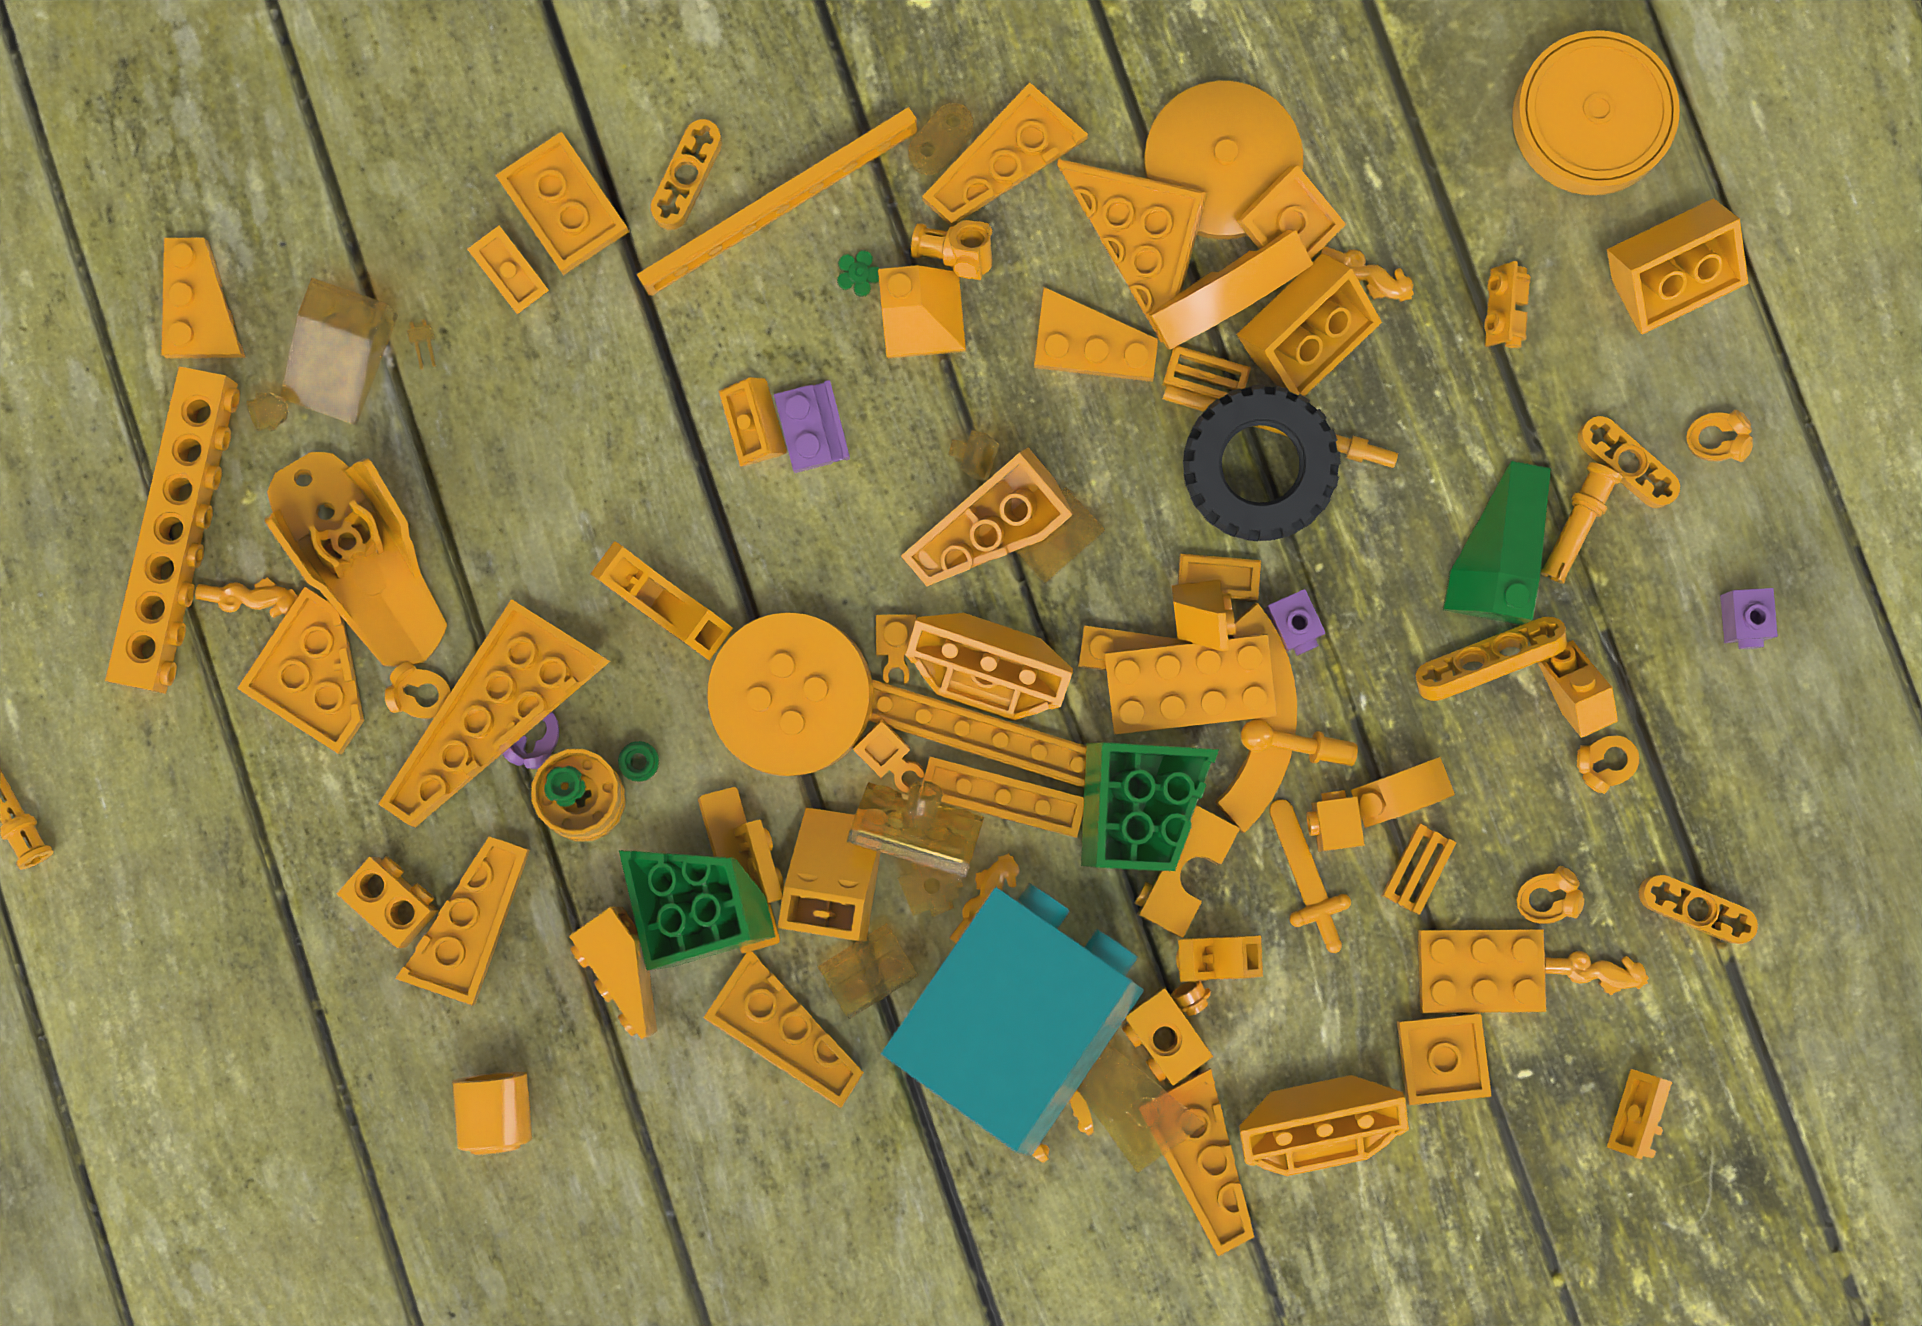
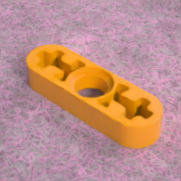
(708, 153)
(1645, 488)
(1721, 931)

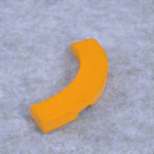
(1264, 770)

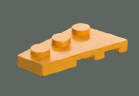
(1091, 343)

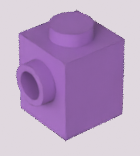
(1749, 617)
(1296, 622)

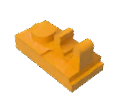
(508, 269)
(1639, 1115)

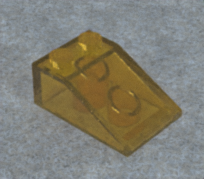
(336, 350)

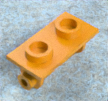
(1506, 288)

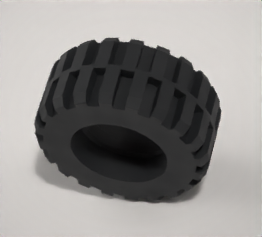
(1262, 407)

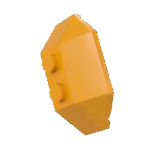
(988, 665)
(1322, 1125)

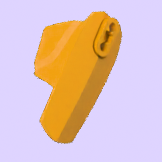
(358, 556)

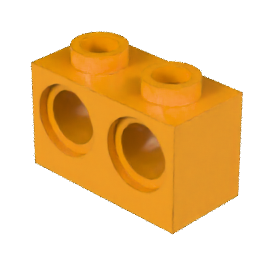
(383, 910)

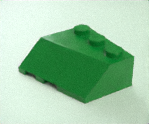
(1140, 803)
(692, 906)

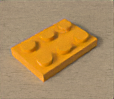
(562, 203)
(1481, 971)

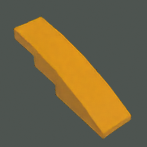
(1231, 289)

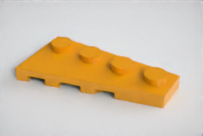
(1008, 151)
(464, 936)
(775, 1026)
(1207, 1167)

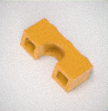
(1166, 900)

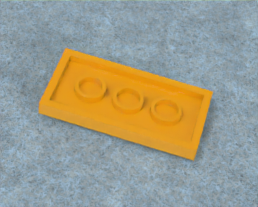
(1190, 685)

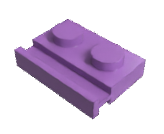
(811, 426)

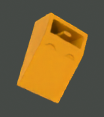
(829, 879)
(616, 957)

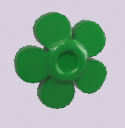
(857, 273)

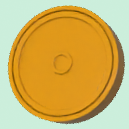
(1595, 112)
(790, 694)

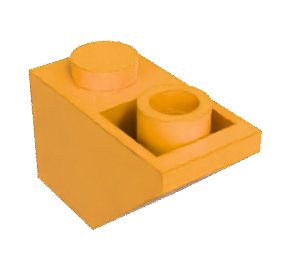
(1203, 614)
(1580, 690)

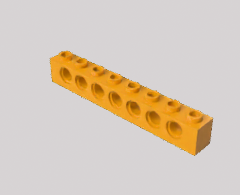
(164, 509)

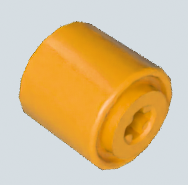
(492, 1112)

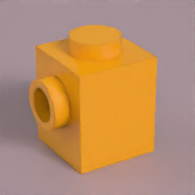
(1335, 822)

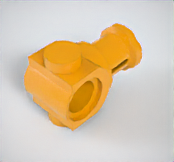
(962, 247)

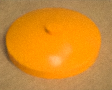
(1223, 143)

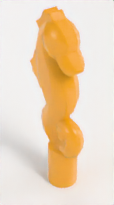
(1378, 279)
(263, 596)
(986, 881)
(1611, 977)

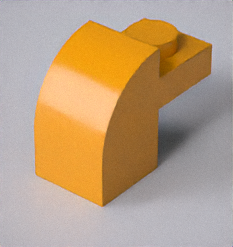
(1403, 792)
(1219, 958)

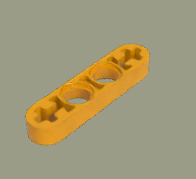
(1494, 663)

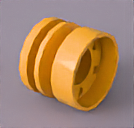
(601, 810)

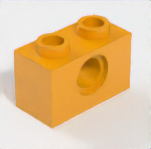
(1187, 1050)

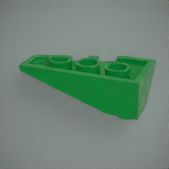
(1503, 554)

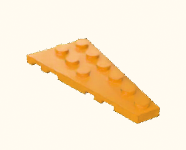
(503, 693)

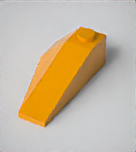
(1002, 516)

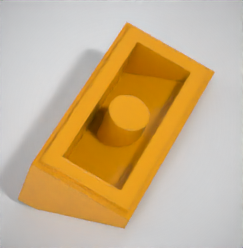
(752, 421)

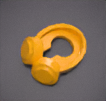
(1736, 449)
(406, 675)
(1595, 752)
(1562, 879)

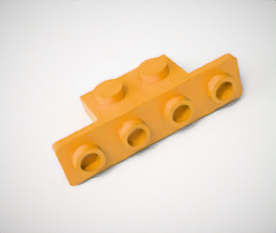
(747, 842)

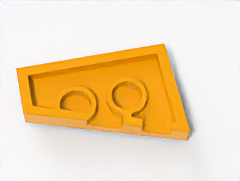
(194, 306)

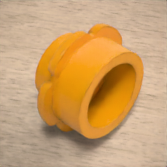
(1191, 997)

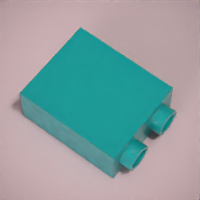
(1016, 1017)

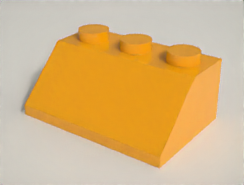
(1679, 265)
(1310, 326)

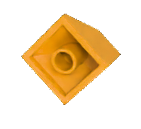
(921, 311)

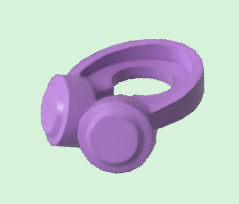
(543, 748)

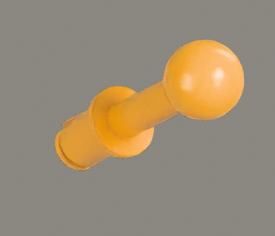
(1258, 736)

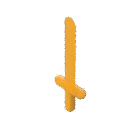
(1318, 905)

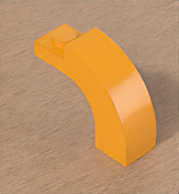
(661, 601)

